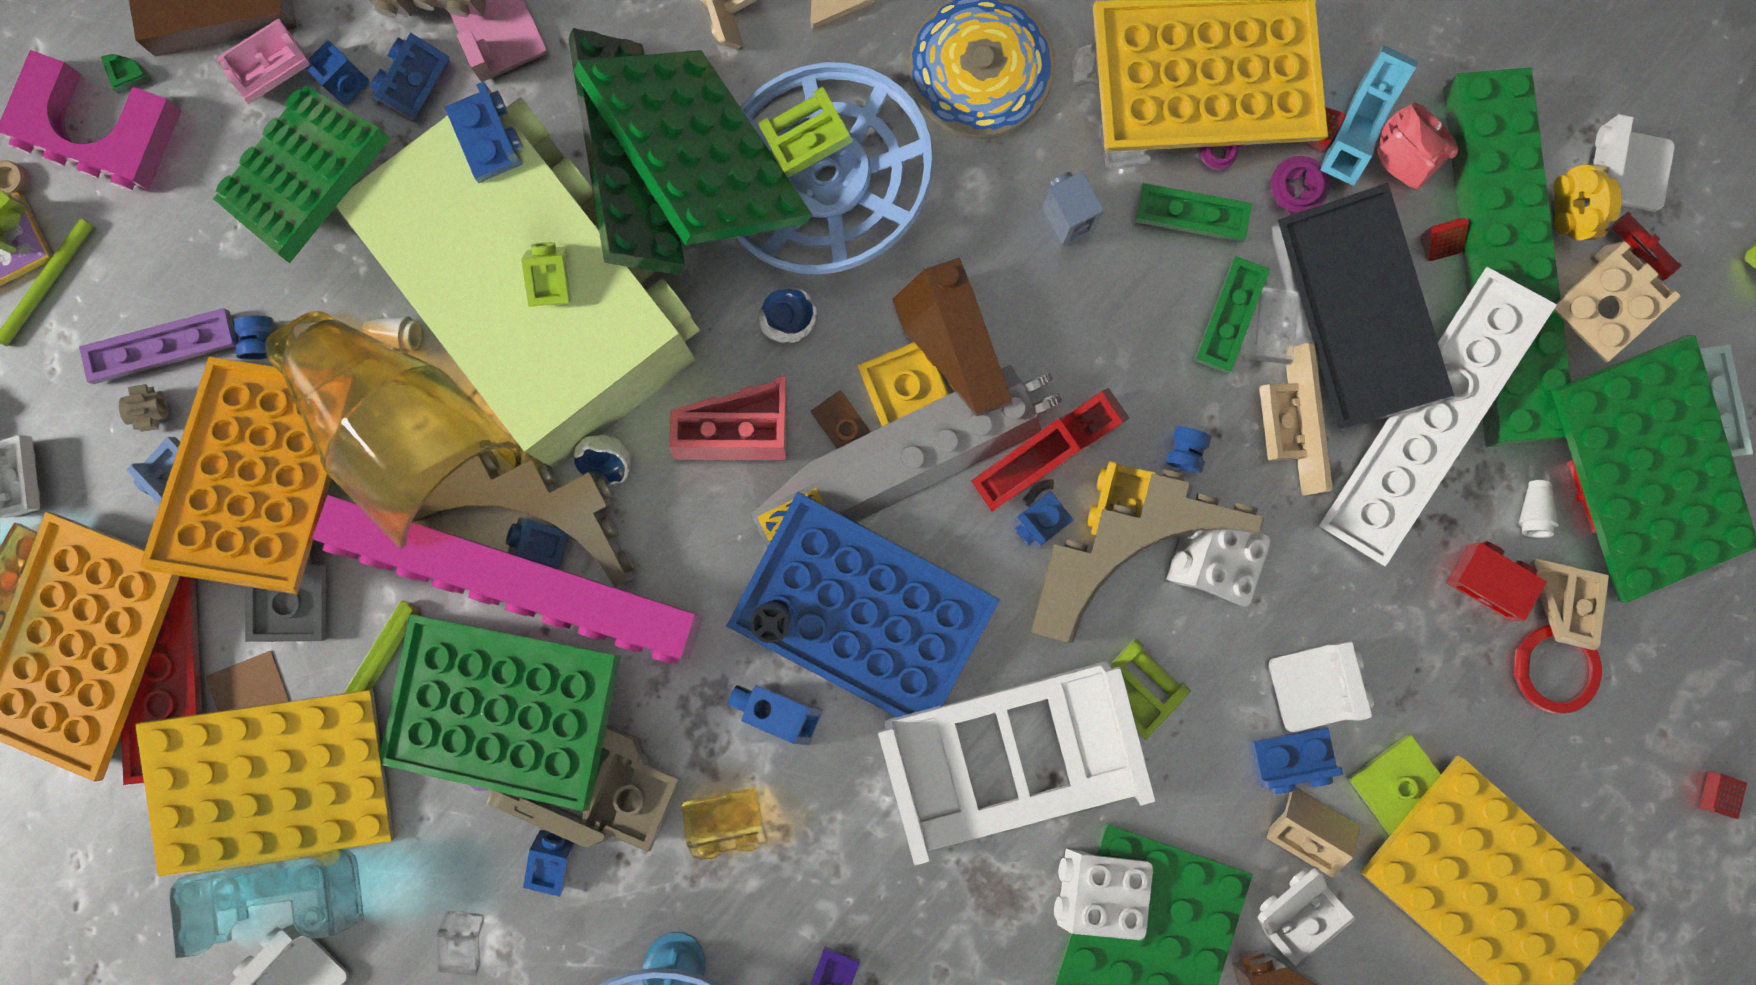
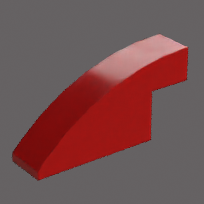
(1050, 449)

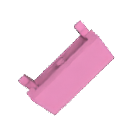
(263, 61)

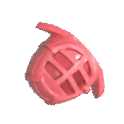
(1414, 145)

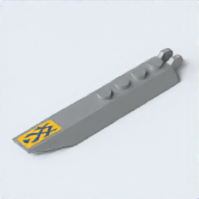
(909, 454)

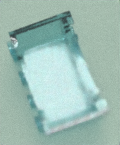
(318, 883)

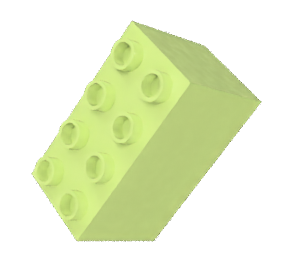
(458, 262)

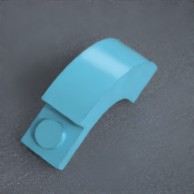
(1366, 115)

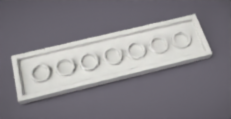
(1422, 444)

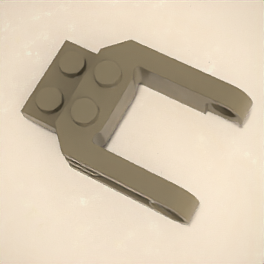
(625, 803)

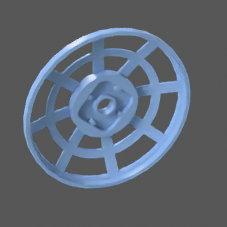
(853, 168)

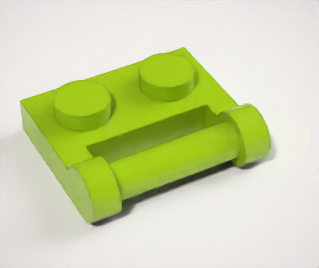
(809, 140)
(1145, 706)

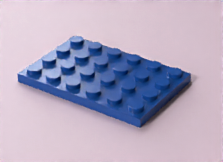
(865, 610)

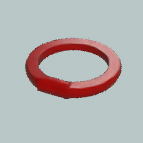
(1522, 670)

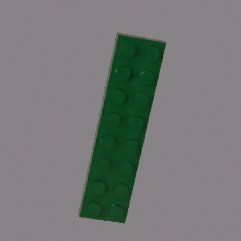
(628, 217)

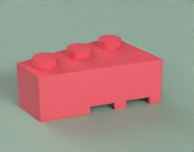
(733, 426)

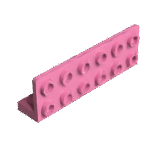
(499, 38)

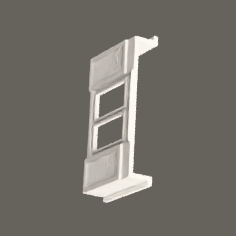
(1094, 738)

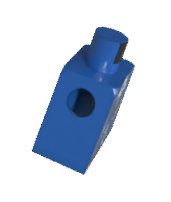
(788, 718)

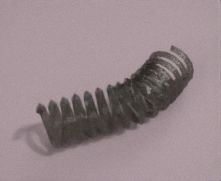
(1047, 486)

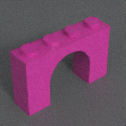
(127, 154)

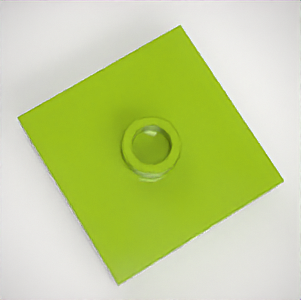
(1395, 781)

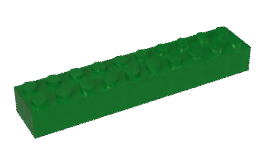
(1509, 231)

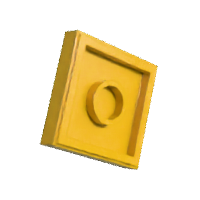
(901, 382)

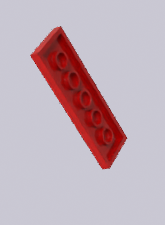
(171, 676)

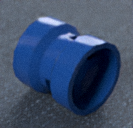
(252, 336)
(1188, 449)

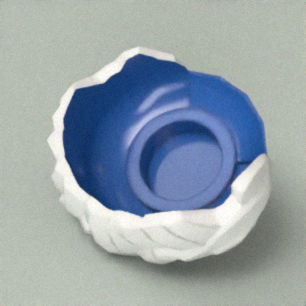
(787, 315)
(603, 455)

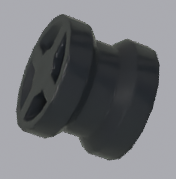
(765, 626)

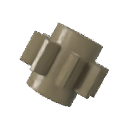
(143, 407)

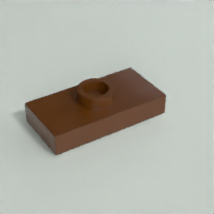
(839, 420)

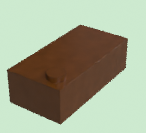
(190, 24)

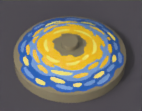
(981, 67)

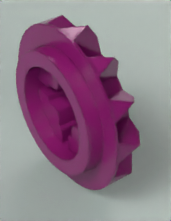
(1314, 179)

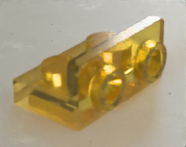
(723, 824)

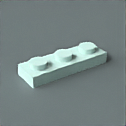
(1727, 394)

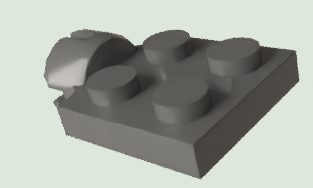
(288, 616)

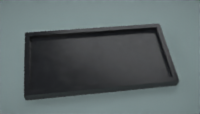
(1365, 308)

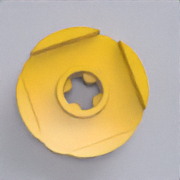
(1569, 202)

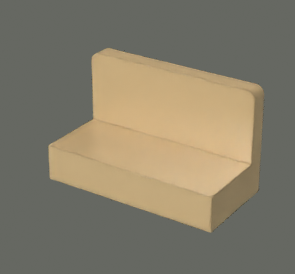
(1315, 833)

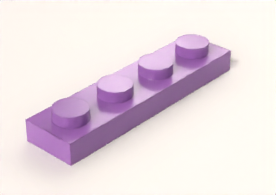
(158, 346)

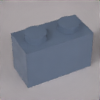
(1072, 206)

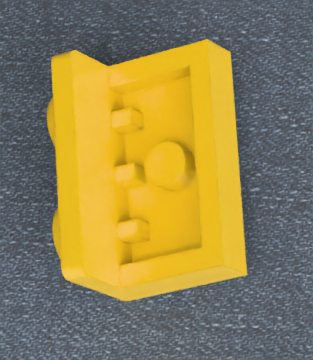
(1121, 487)

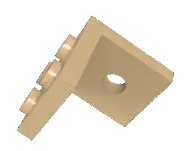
(1634, 286)

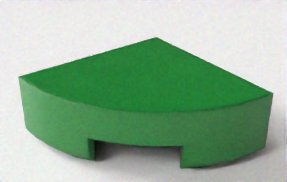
(124, 72)

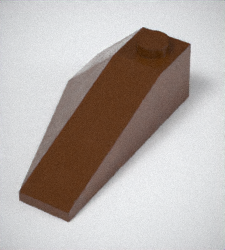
(947, 325)

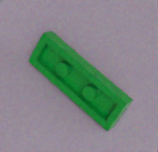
(1193, 212)
(1232, 314)

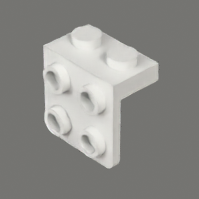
(1636, 161)
(18, 477)
(1220, 563)
(1321, 686)
(1103, 895)
(1304, 917)
(290, 960)

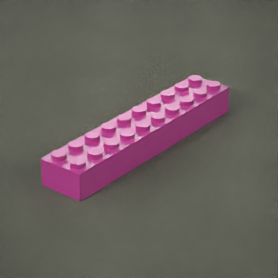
(519, 582)

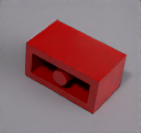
(1497, 581)

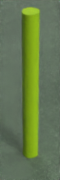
(44, 281)

